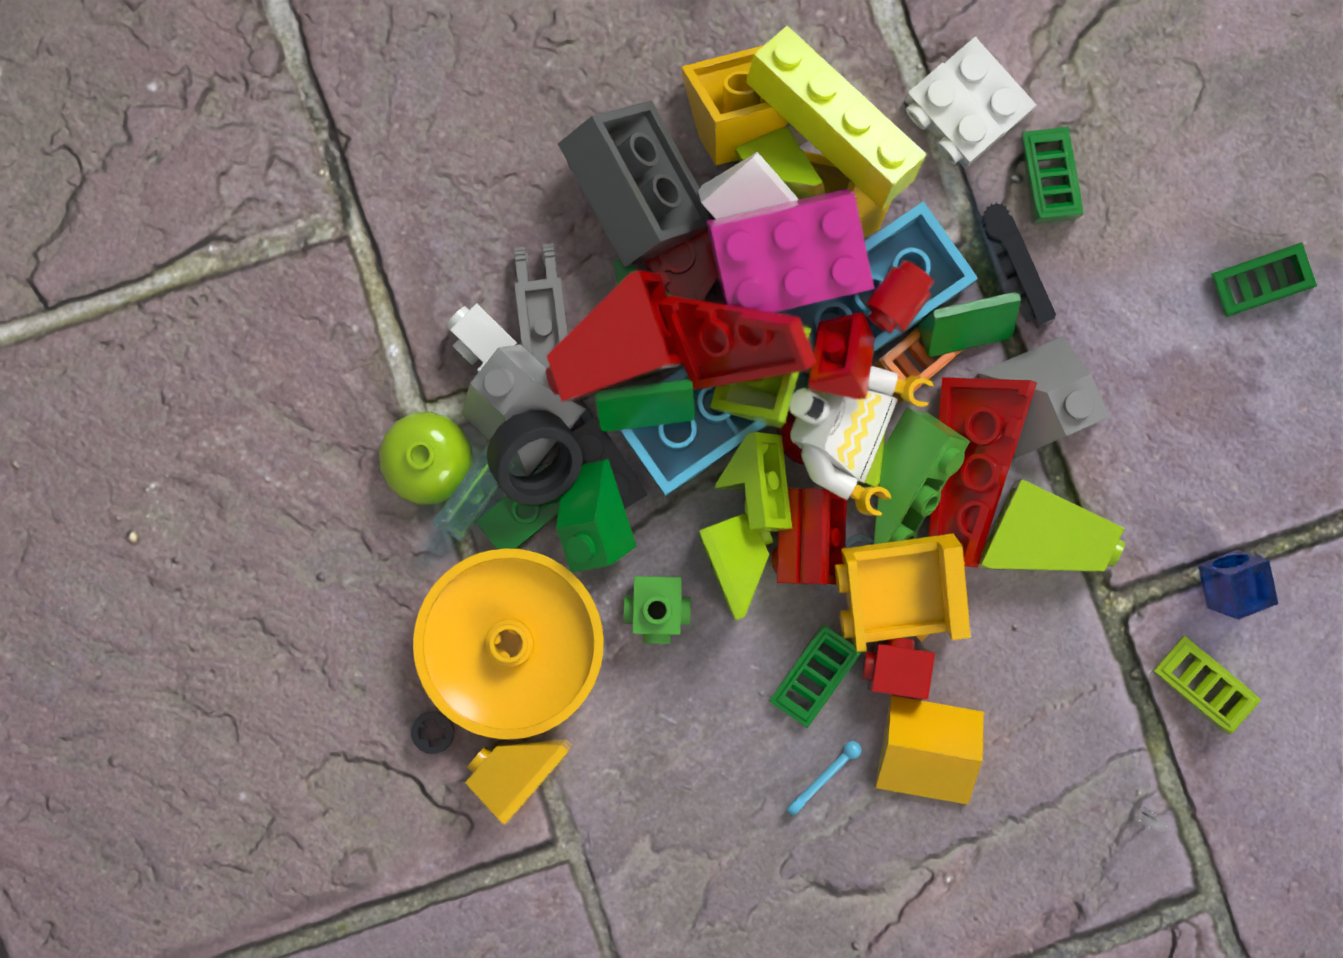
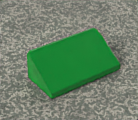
(970, 324)
(645, 405)

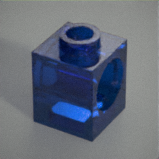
(1238, 584)

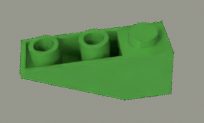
(914, 471)

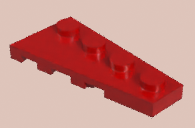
(992, 419)

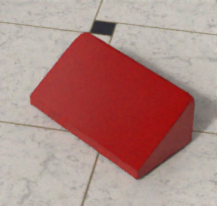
(843, 356)

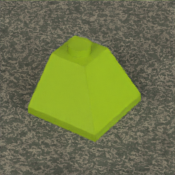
(736, 560)

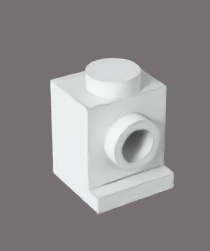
(477, 334)

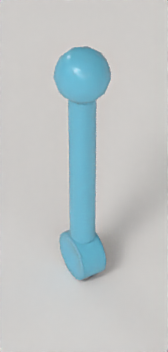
(851, 750)

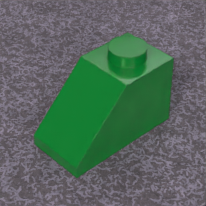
(593, 520)

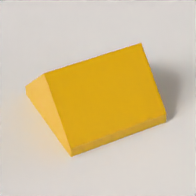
(931, 750)

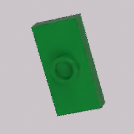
(512, 523)

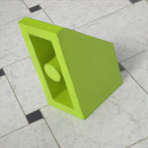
(787, 161)

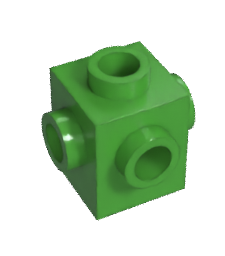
(657, 589)

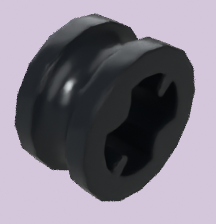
(424, 744)

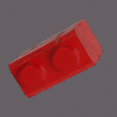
(815, 542)

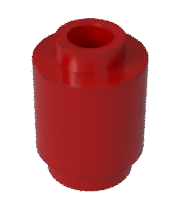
(899, 297)

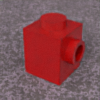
(899, 669)

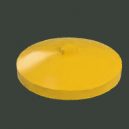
(508, 643)

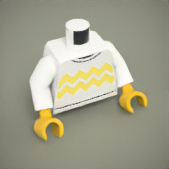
(844, 433)

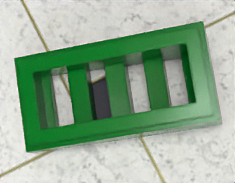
(1073, 207)
(1300, 264)
(839, 671)

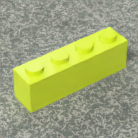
(834, 117)

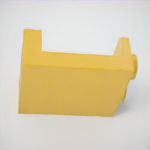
(903, 590)

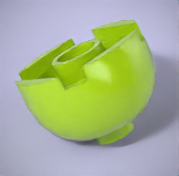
(425, 457)

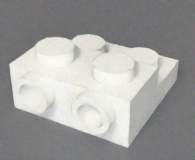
(968, 103)

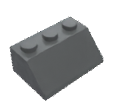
(636, 181)

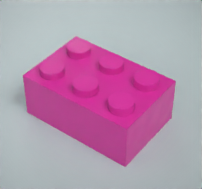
(791, 253)

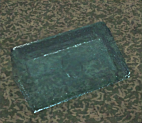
(468, 499)

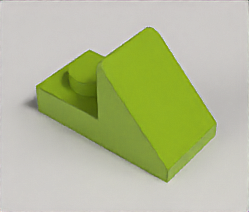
(761, 472)

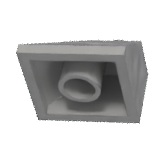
(512, 385)
(1063, 397)

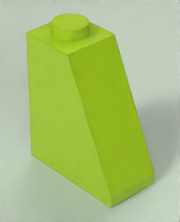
(1049, 535)

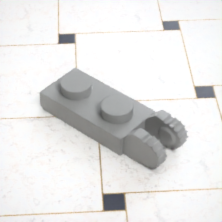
(540, 305)

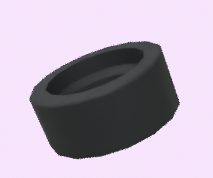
(549, 482)

